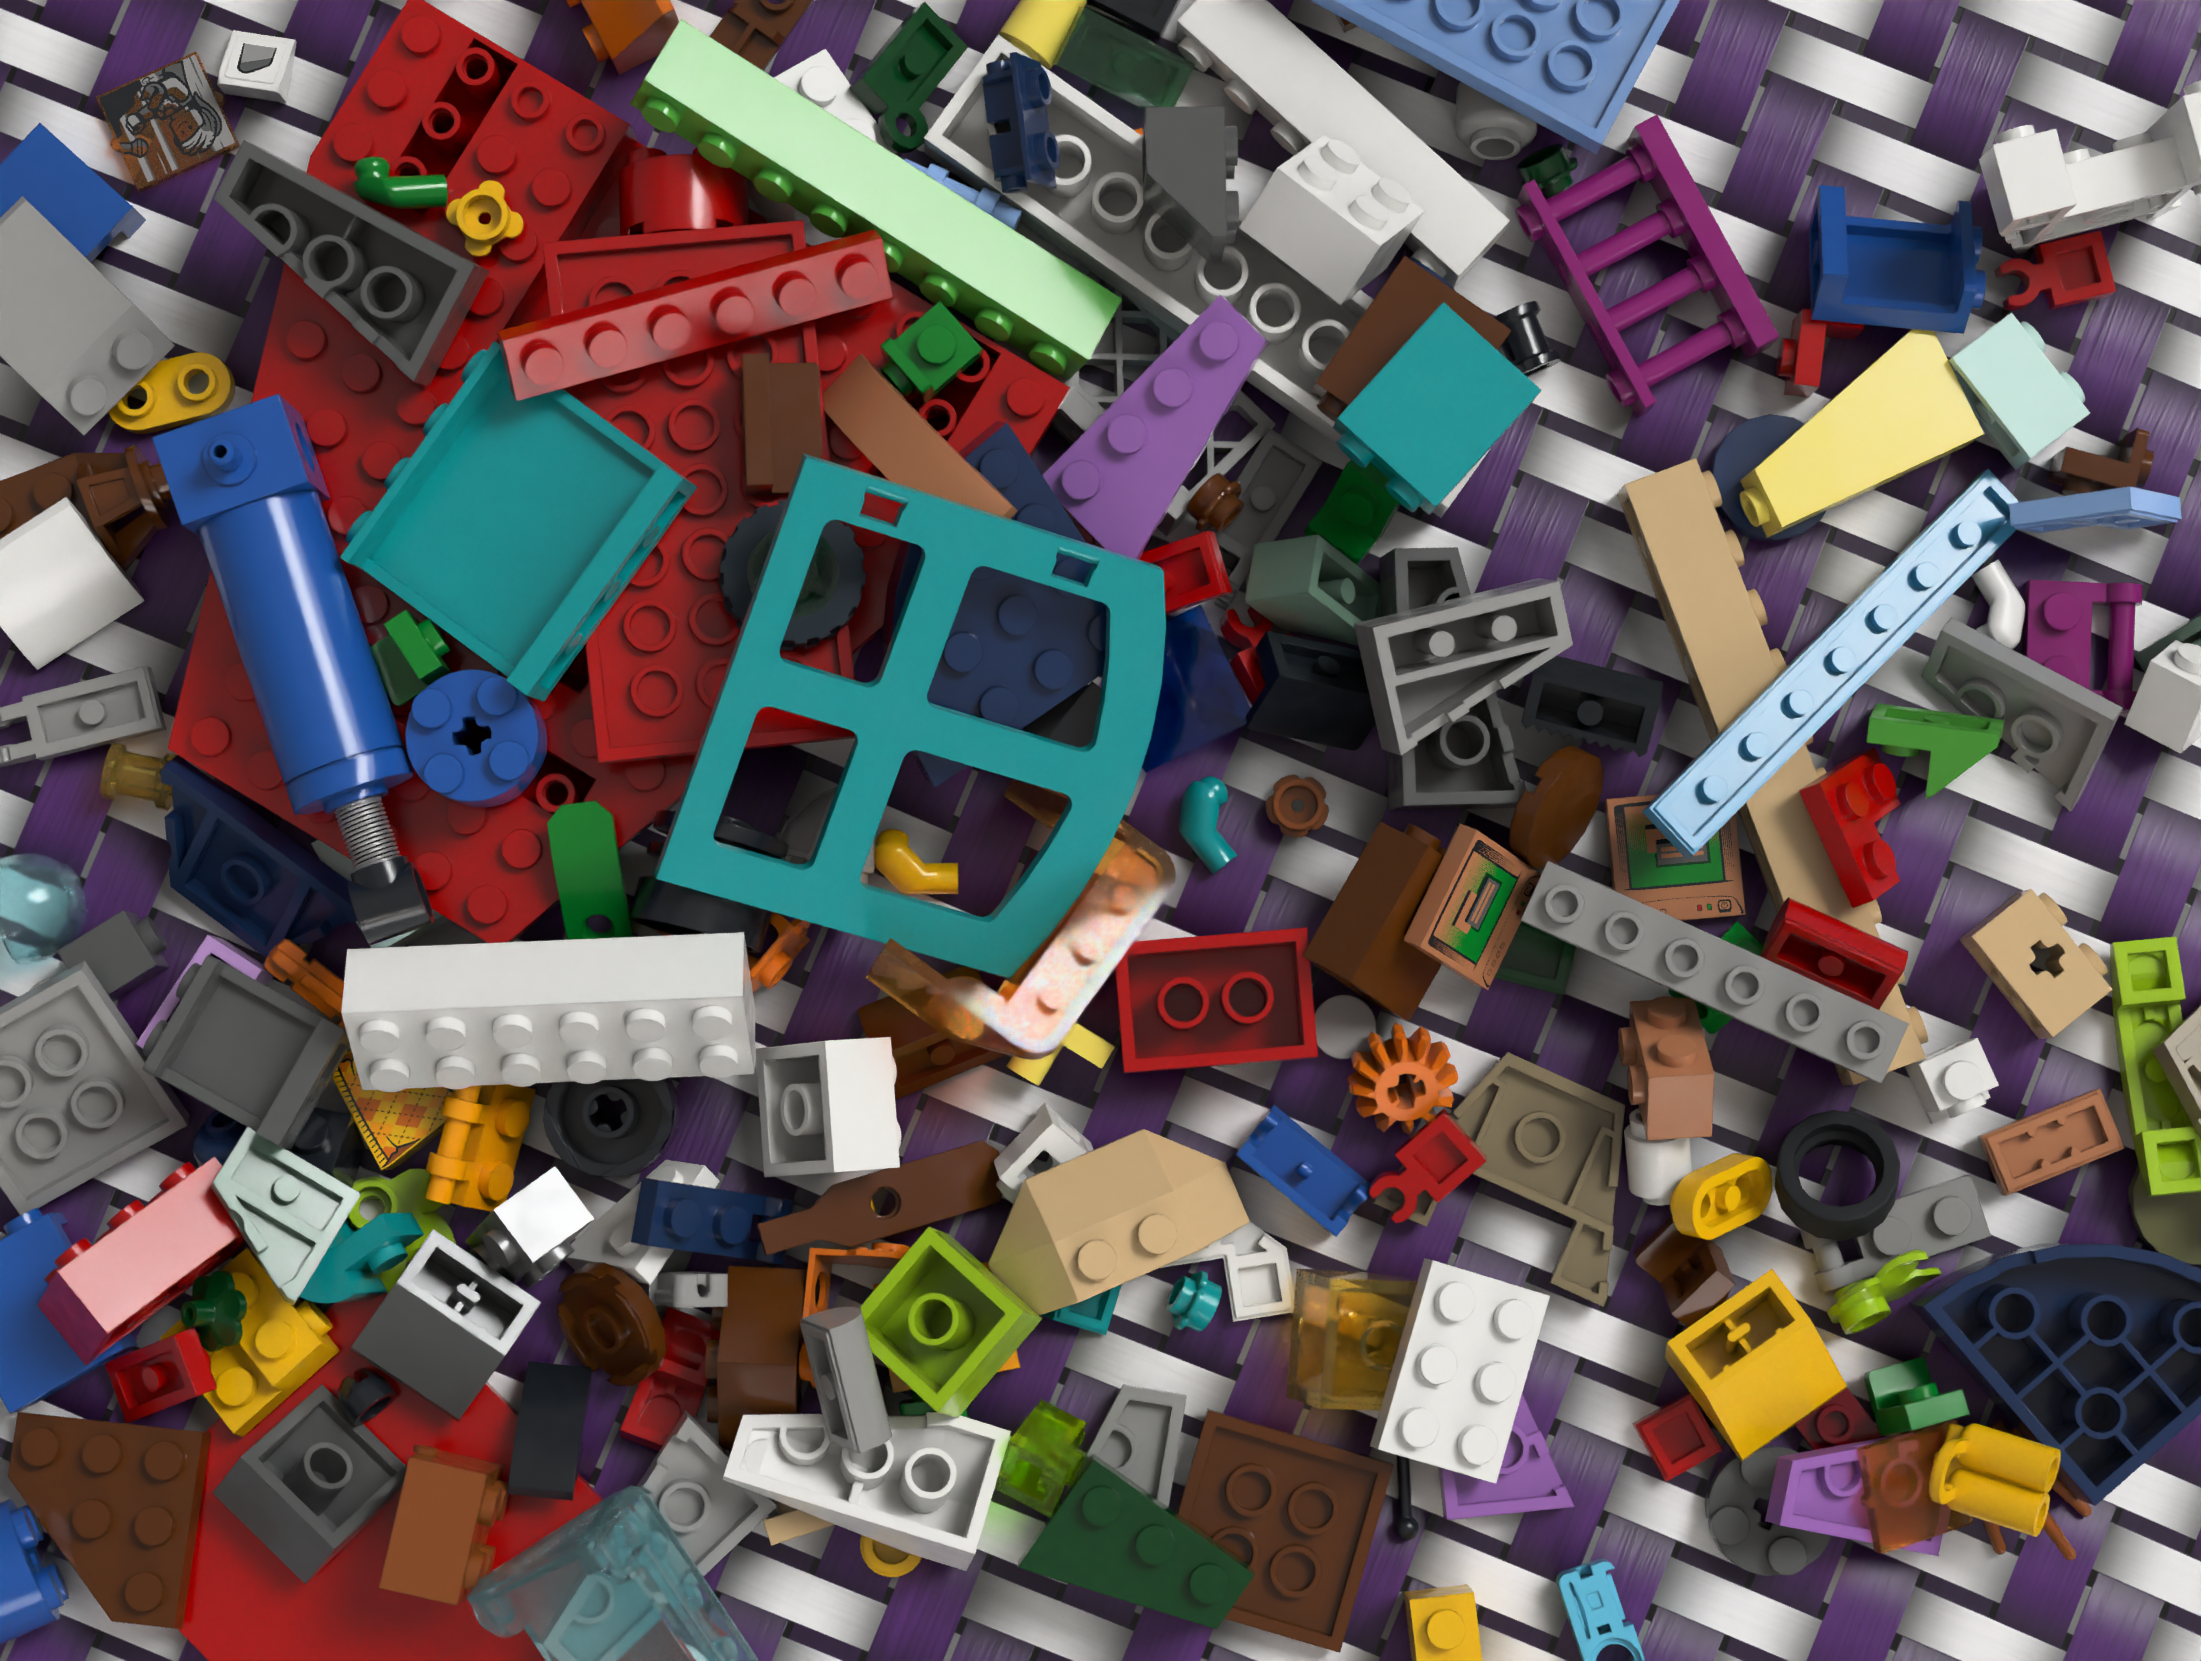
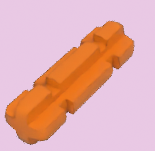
(309, 979)

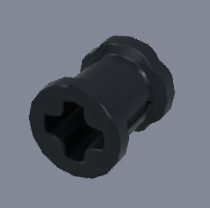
(1526, 343)

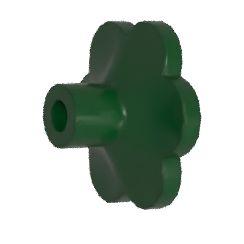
(215, 1311)

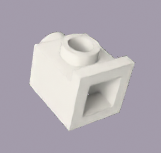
(1953, 1080)
(1045, 1133)

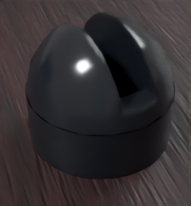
(365, 1395)

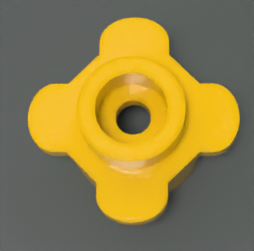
(489, 200)

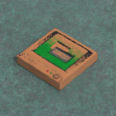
(1658, 875)
(1473, 907)

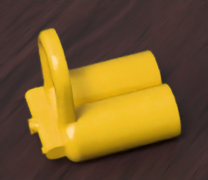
(1995, 1477)

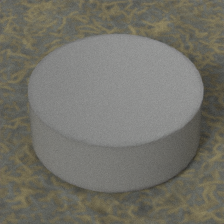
(1343, 1026)

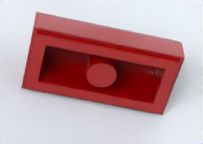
(1834, 953)

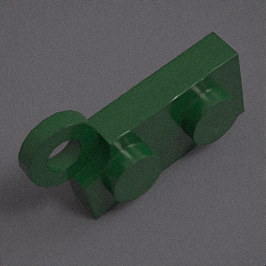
(907, 74)

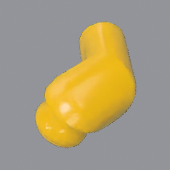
(906, 869)

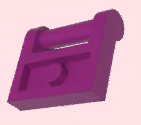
(2060, 628)

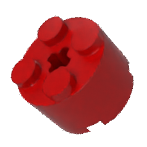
(679, 193)

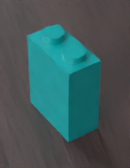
(1434, 410)

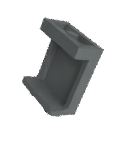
(246, 1050)

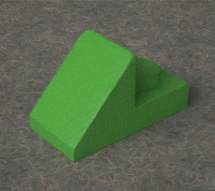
(1952, 738)

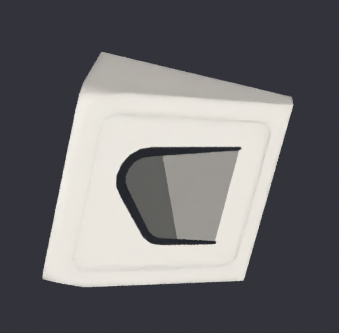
(257, 66)

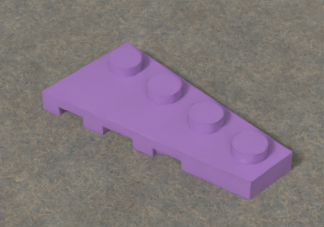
(1144, 445)

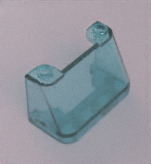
(610, 1591)

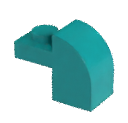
(356, 1258)

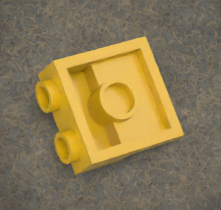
(276, 1352)

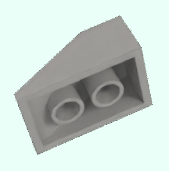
(68, 322)

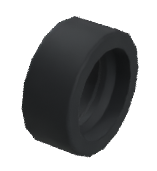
(1844, 1130)

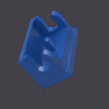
(1304, 1171)

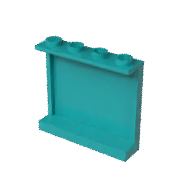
(517, 523)

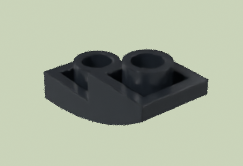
(550, 1431)

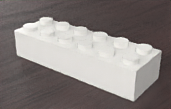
(550, 1011)

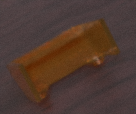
(1065, 970)

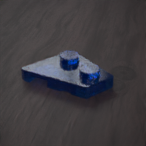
(1197, 694)

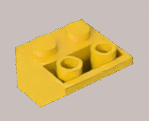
(1755, 1365)

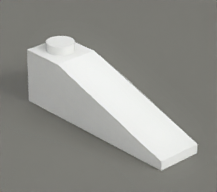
(914, 1492)

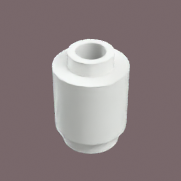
(1654, 1165)

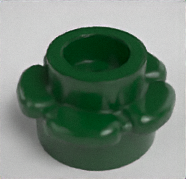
(1549, 168)

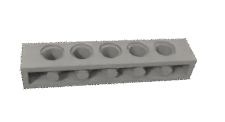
(1714, 972)

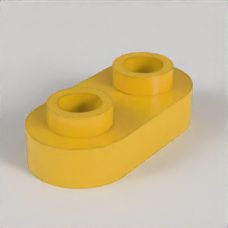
(169, 397)
(1721, 1196)

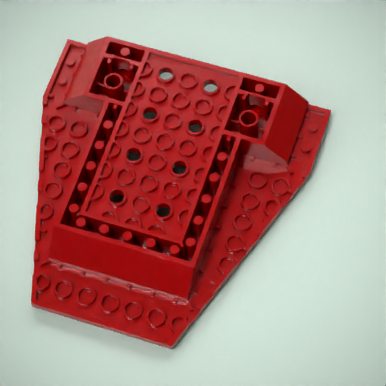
(477, 113)

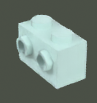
(2017, 390)

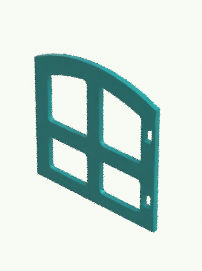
(896, 718)

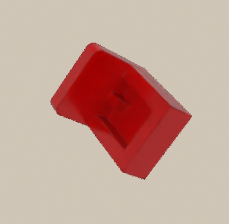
(1802, 353)

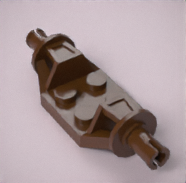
(101, 489)

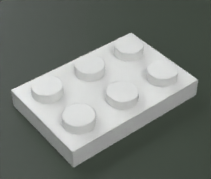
(1459, 1371)

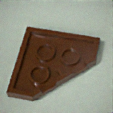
(117, 1507)

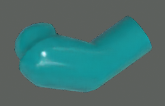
(1199, 822)

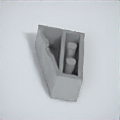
(1454, 653)

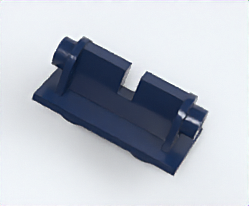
(1019, 94)

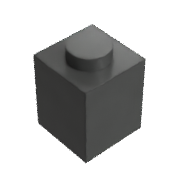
(120, 952)

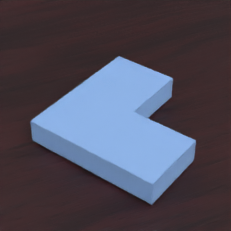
(2112, 508)

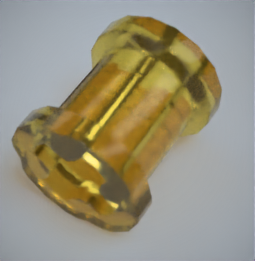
(135, 777)

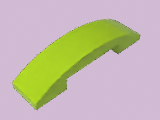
(2145, 1011)

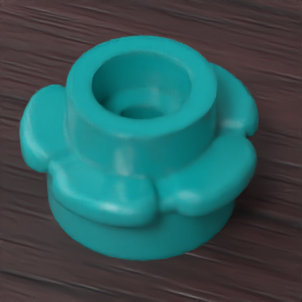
(1193, 1301)

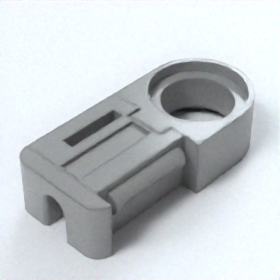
(688, 1289)

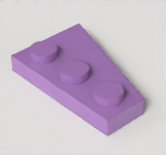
(1523, 1484)
(1823, 1495)

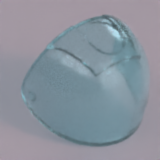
(39, 906)

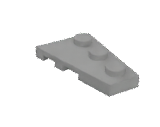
(2046, 716)
(1142, 1438)

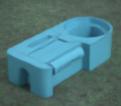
(1595, 1610)

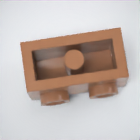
(1668, 1068)

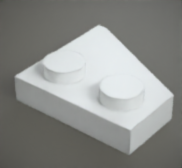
(611, 1235)

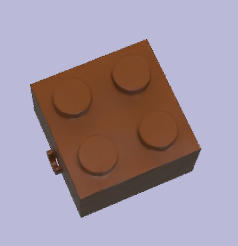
(444, 1525)

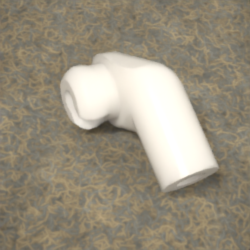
(2005, 603)

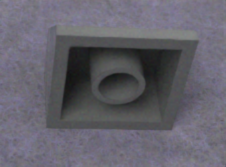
(311, 1483)

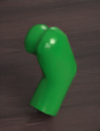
(398, 191)

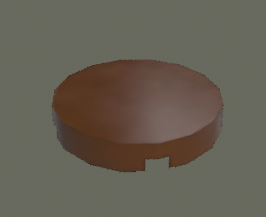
(1560, 809)
(611, 1323)

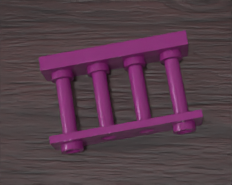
(1681, 214)

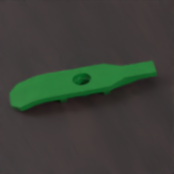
(588, 870)

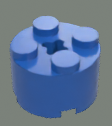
(445, 716)
(27, 1589)

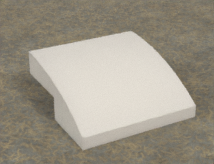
(59, 584)

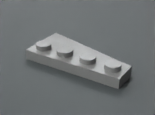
(695, 1500)

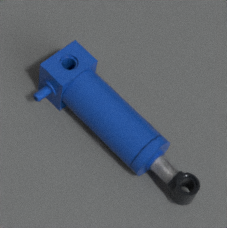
(255, 502)

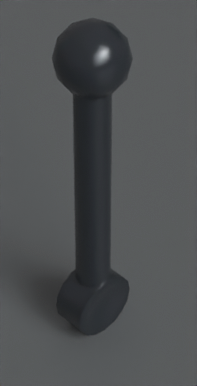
(1405, 1526)

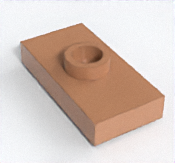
(2050, 1142)

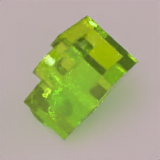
(1042, 1458)

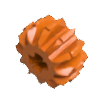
(1379, 1074)

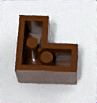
(756, 1348)

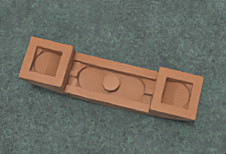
(903, 442)

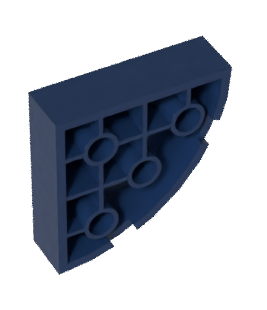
(1013, 640)
(2079, 1350)

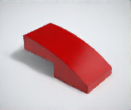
(673, 1387)

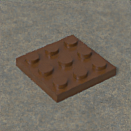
(1294, 1516)

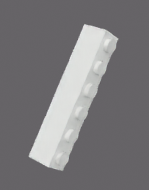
(1308, 95)

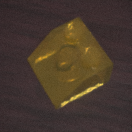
(1346, 1336)

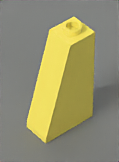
(1873, 431)

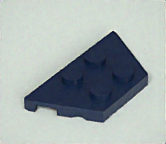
(246, 867)

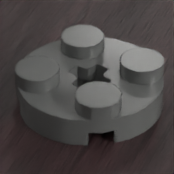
(1735, 1522)

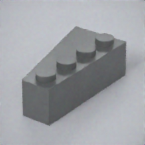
(372, 269)

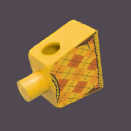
(391, 1122)

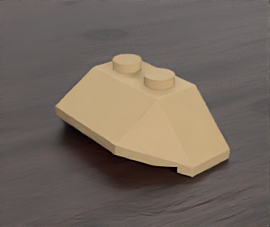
(1112, 1219)

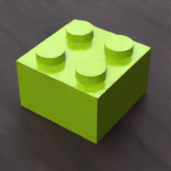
(945, 1322)

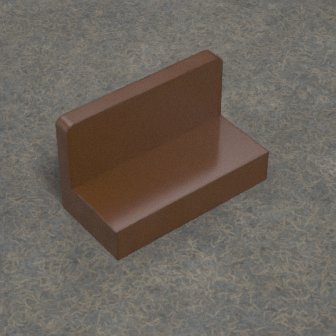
(777, 421)
(919, 1050)

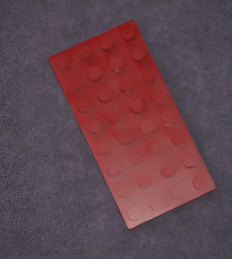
(668, 634)

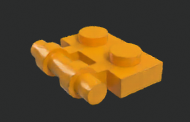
(479, 1145)

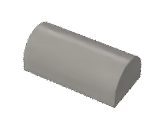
(846, 1378)

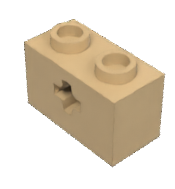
(2004, 952)

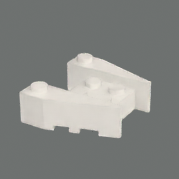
(2053, 195)

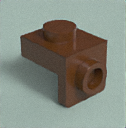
(2090, 472)
(1689, 1271)

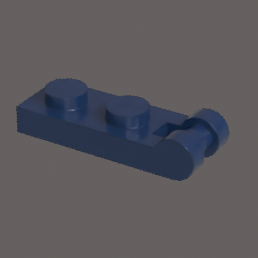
(705, 1219)

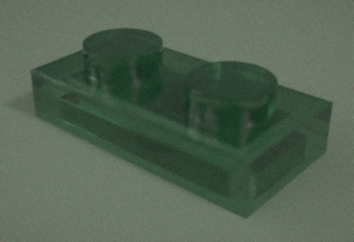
(1122, 62)

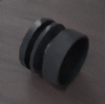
(690, 911)

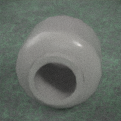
(1489, 126)

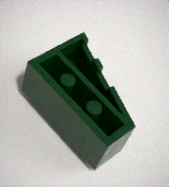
(1135, 1549)

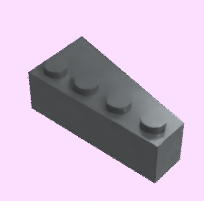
(1464, 760)

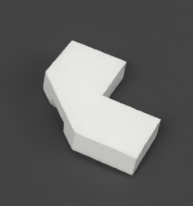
(1254, 1272)

